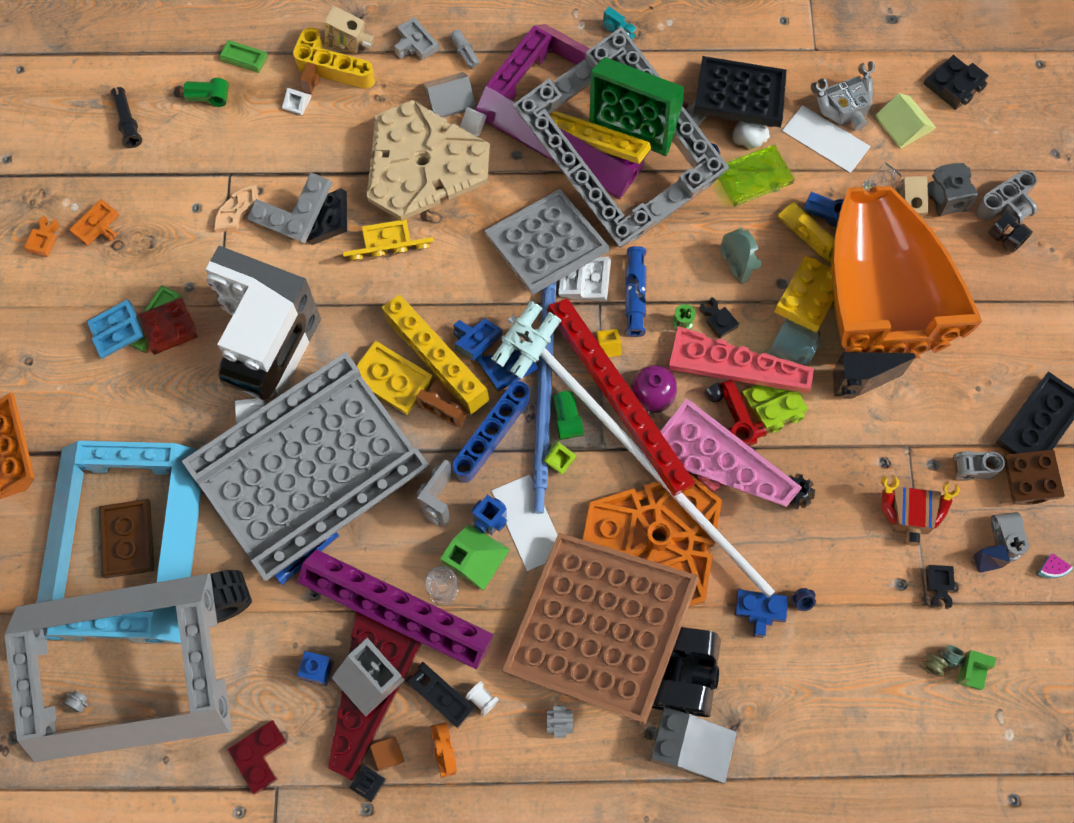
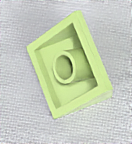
(904, 120)

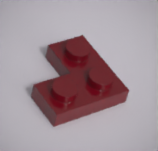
(251, 752)

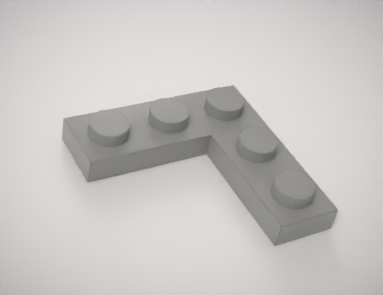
(299, 222)

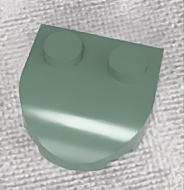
(739, 251)

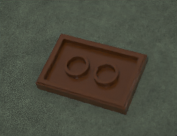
(126, 538)

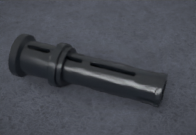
(126, 125)

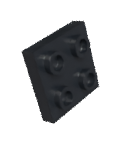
(331, 218)

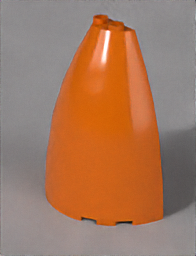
(895, 279)

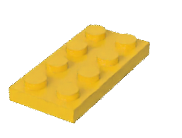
(808, 295)

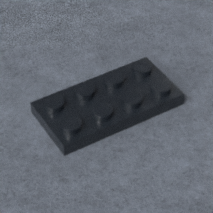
(1041, 418)

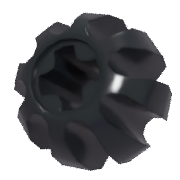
(806, 493)

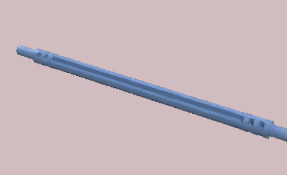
(543, 411)

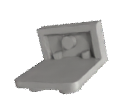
(434, 509)

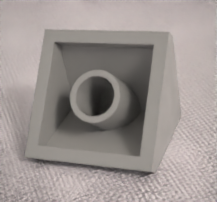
(450, 94)

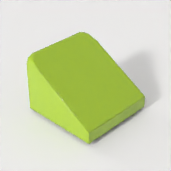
(559, 457)

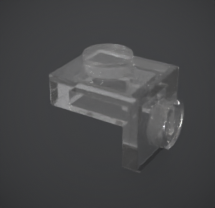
(884, 177)

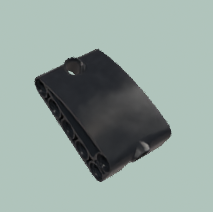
(691, 673)

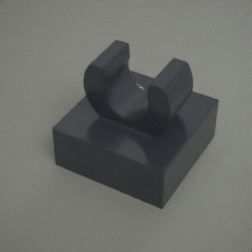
(367, 783)

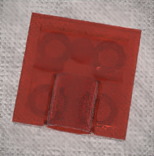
(167, 326)

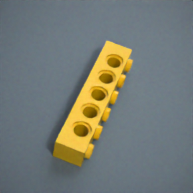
(435, 354)

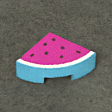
(1054, 567)

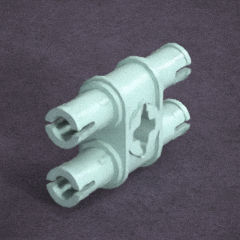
(523, 328)

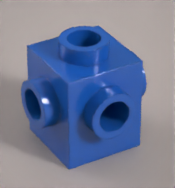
(486, 508)

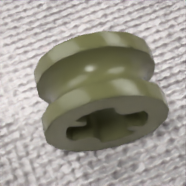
(934, 665)

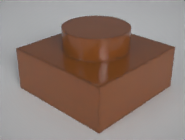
(309, 78)

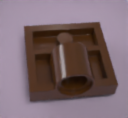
(1033, 477)

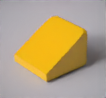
(610, 342)

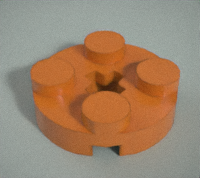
(443, 751)

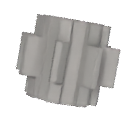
(560, 721)

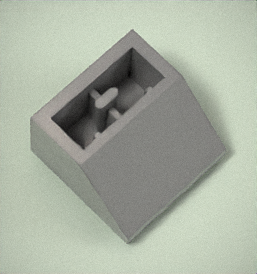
(367, 677)

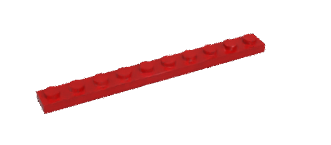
(622, 398)

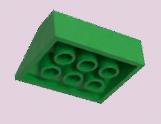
(635, 103)

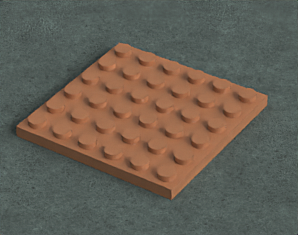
(601, 627)

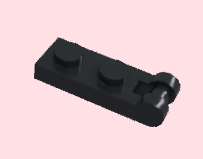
(441, 695)

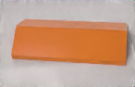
(15, 462)

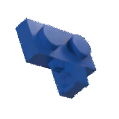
(476, 338)
(761, 609)

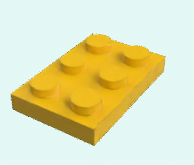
(393, 377)

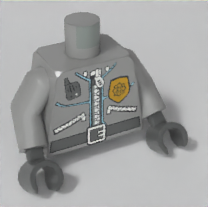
(847, 100)

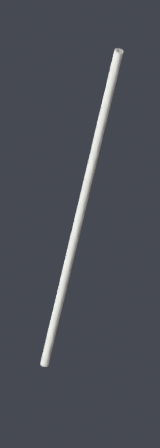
(641, 457)

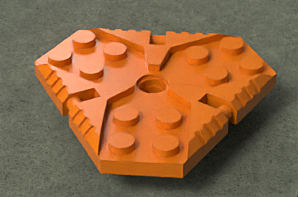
(628, 528)

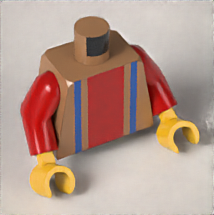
(915, 509)

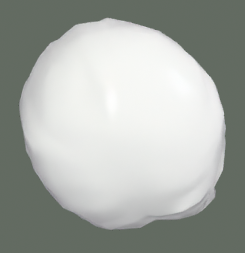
(750, 134)

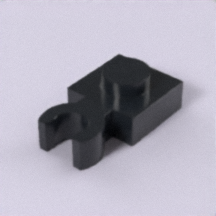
(719, 320)
(940, 581)

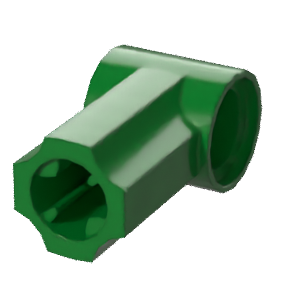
(213, 92)
(568, 421)

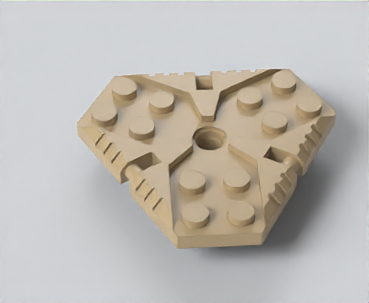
(422, 161)

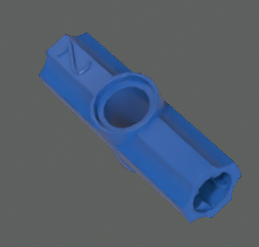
(824, 207)

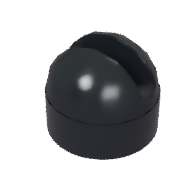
(714, 393)

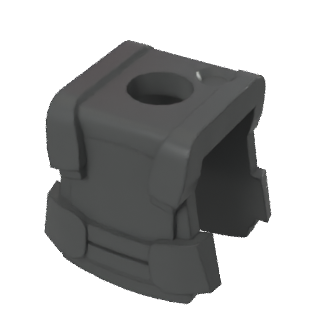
(952, 189)

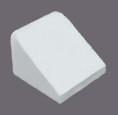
(296, 101)
(473, 121)

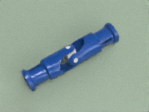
(635, 291)

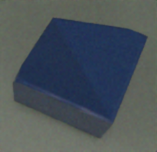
(991, 558)

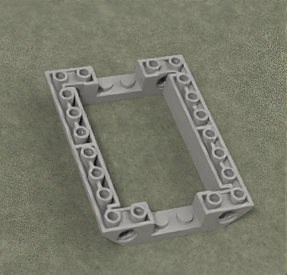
(687, 137)
(206, 695)

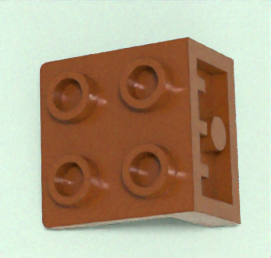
(442, 403)

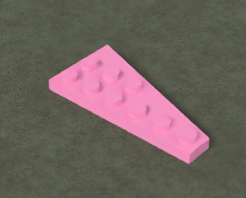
(720, 456)

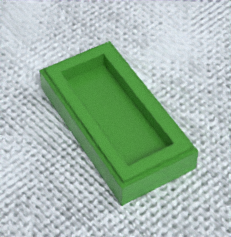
(243, 56)

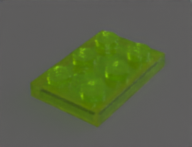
(756, 175)

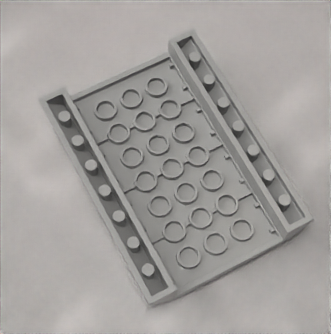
(305, 465)

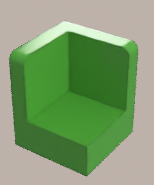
(975, 669)

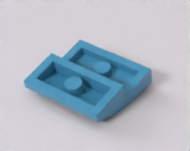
(115, 328)

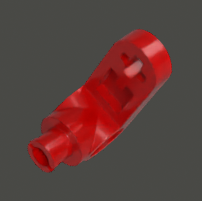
(740, 416)

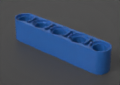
(490, 442)

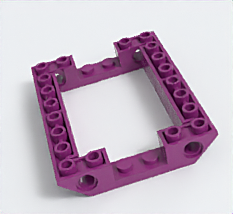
(498, 96)

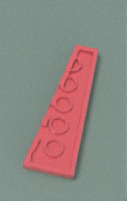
(717, 359)

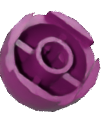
(654, 388)

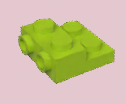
(774, 406)

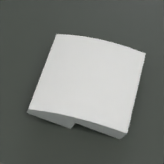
(587, 282)

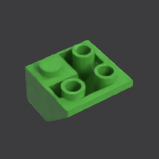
(474, 556)

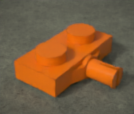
(95, 223)

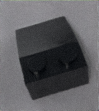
(865, 371)

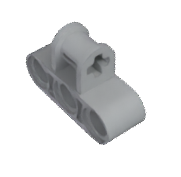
(1016, 201)

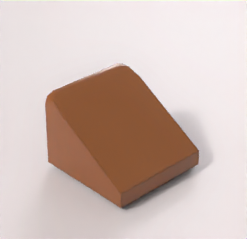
(387, 753)

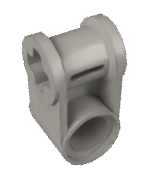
(973, 465)
(1010, 530)

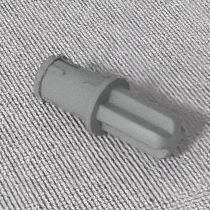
(464, 48)

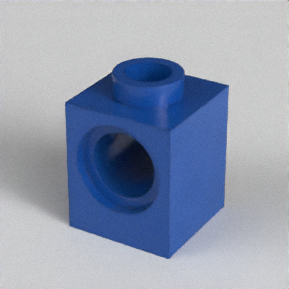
(315, 668)

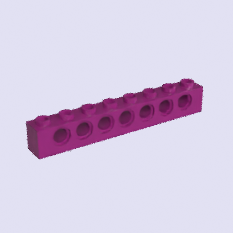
(395, 608)

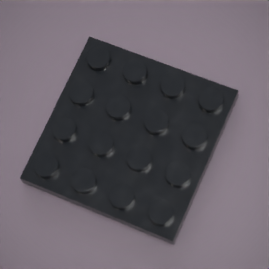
(741, 92)

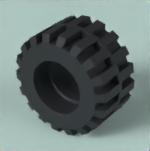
(229, 594)

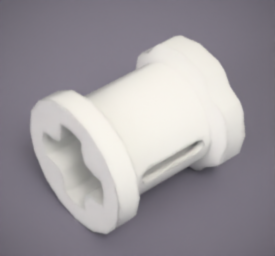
(481, 698)

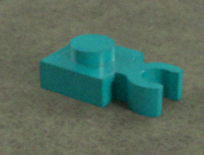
(613, 20)

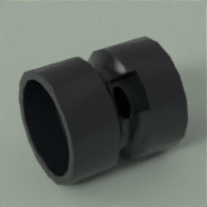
(1017, 235)

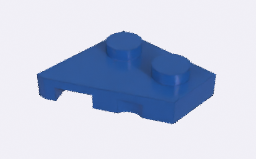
(501, 376)

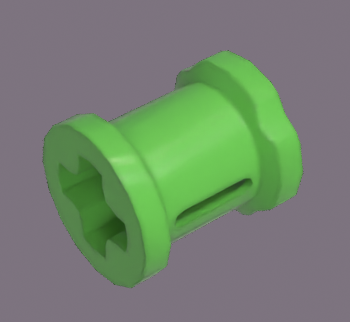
(683, 317)

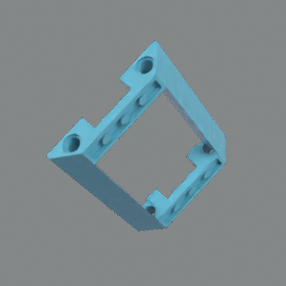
(176, 545)

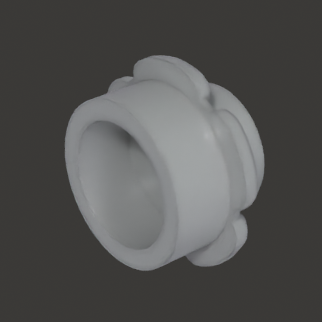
(76, 701)

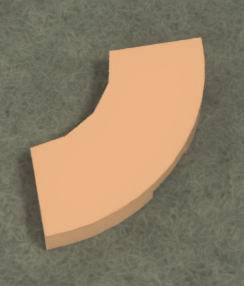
(235, 208)

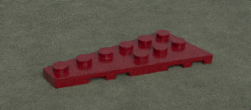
(354, 729)

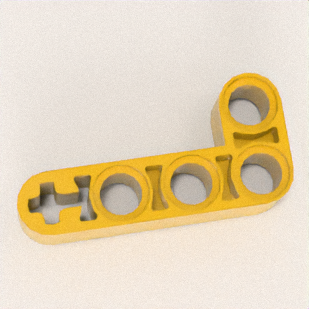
(331, 64)

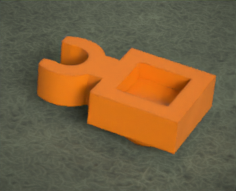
(42, 240)

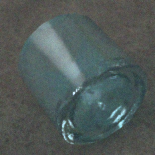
(795, 343)

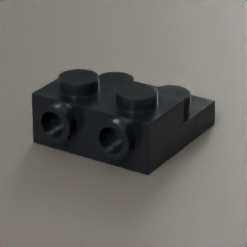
(956, 81)

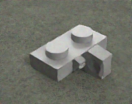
(415, 40)

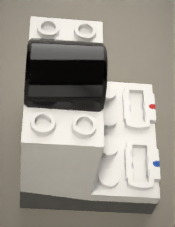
(268, 323)

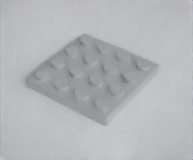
(546, 241)

